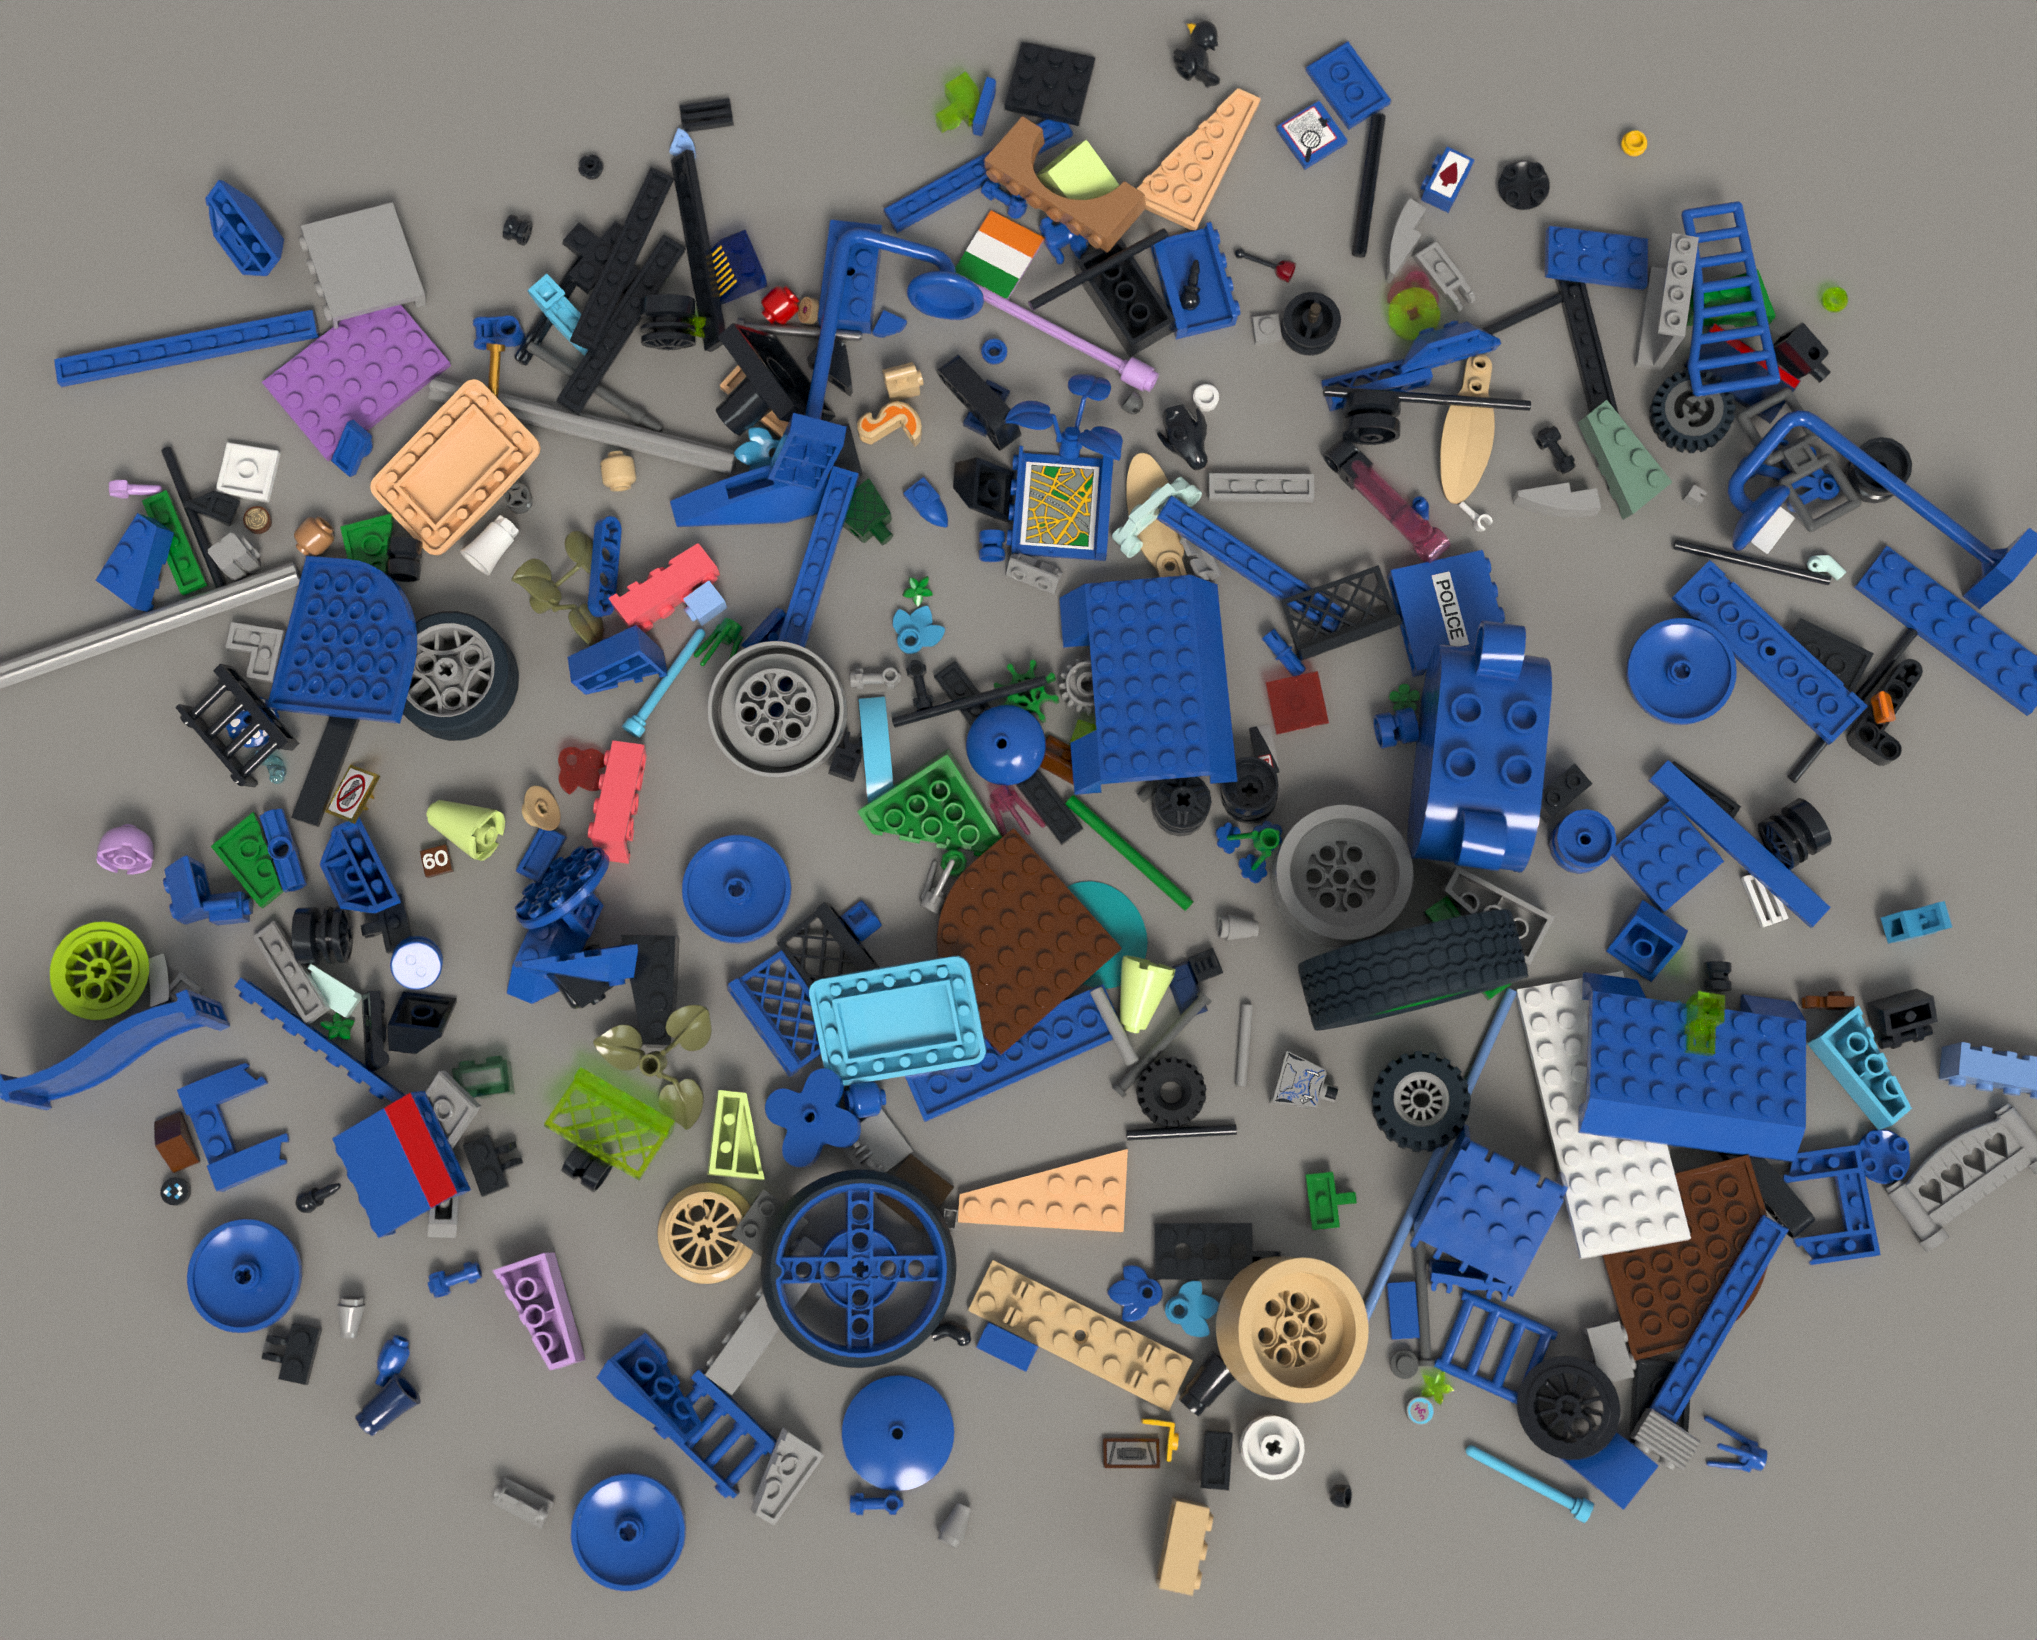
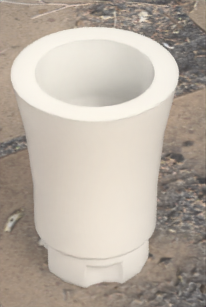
(490, 545)

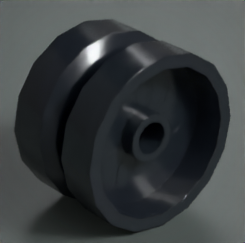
(1371, 417)
(1890, 455)

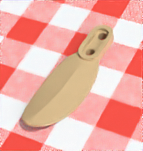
(1467, 435)
(1160, 542)

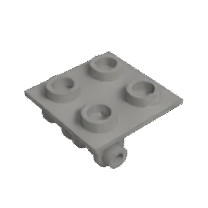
(878, 1146)

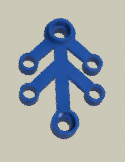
(1814, 483)

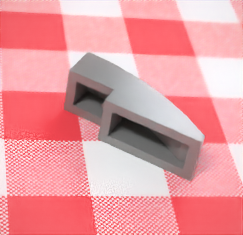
(1404, 238)
(1559, 501)

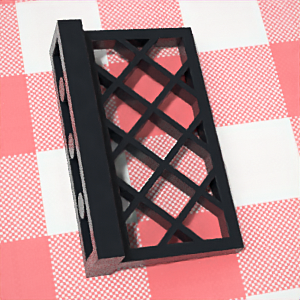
(1346, 635)
(841, 934)

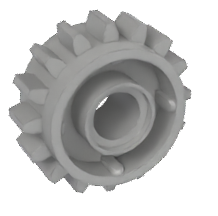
(1073, 692)

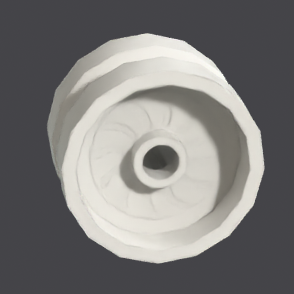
(1288, 1449)

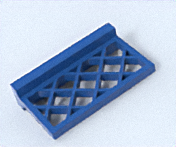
(762, 1021)

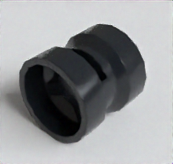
(1717, 976)

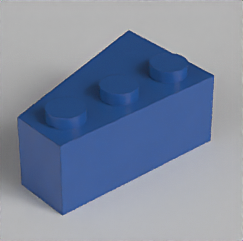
(137, 562)
(616, 660)

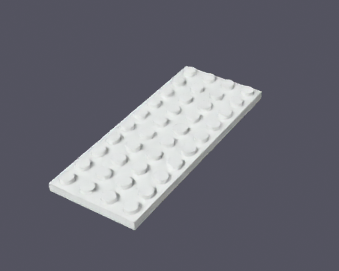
(1618, 1188)

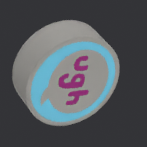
(1420, 1410)

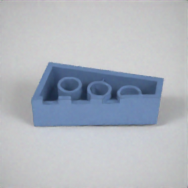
(1986, 1070)

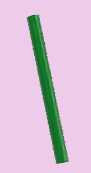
(1129, 852)

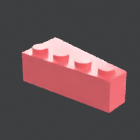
(665, 589)
(618, 799)

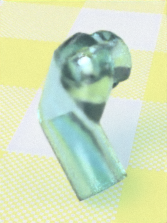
(275, 768)

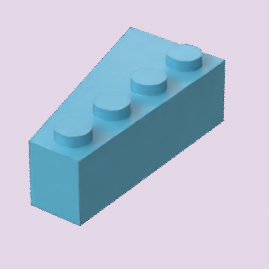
(1860, 1068)

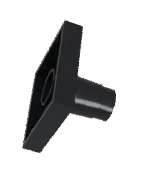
(770, 384)

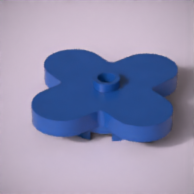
(831, 1123)

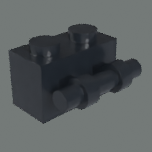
(1903, 1017)

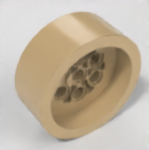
(1333, 1342)

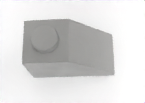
(443, 1219)

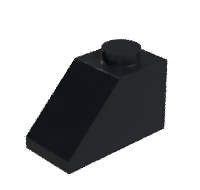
(839, 368)

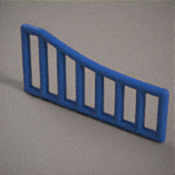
(1700, 313)

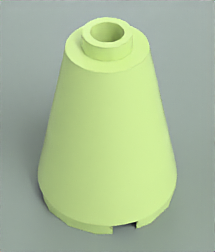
(468, 826)
(1141, 991)

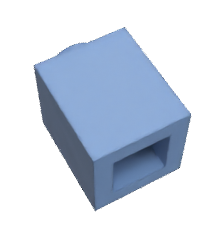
(704, 604)

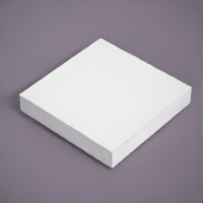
(248, 472)

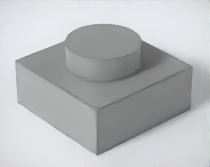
(1266, 329)

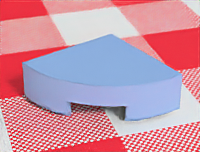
(681, 142)

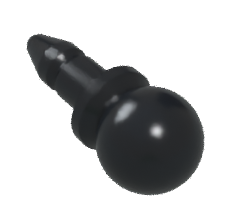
(1190, 298)
(309, 1200)

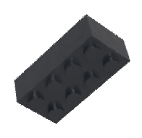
(1127, 301)

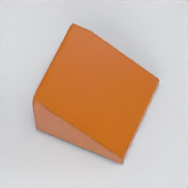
(1882, 707)

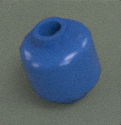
(864, 1099)

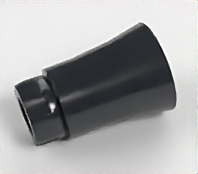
(1206, 1384)

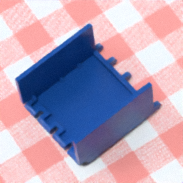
(1488, 1212)

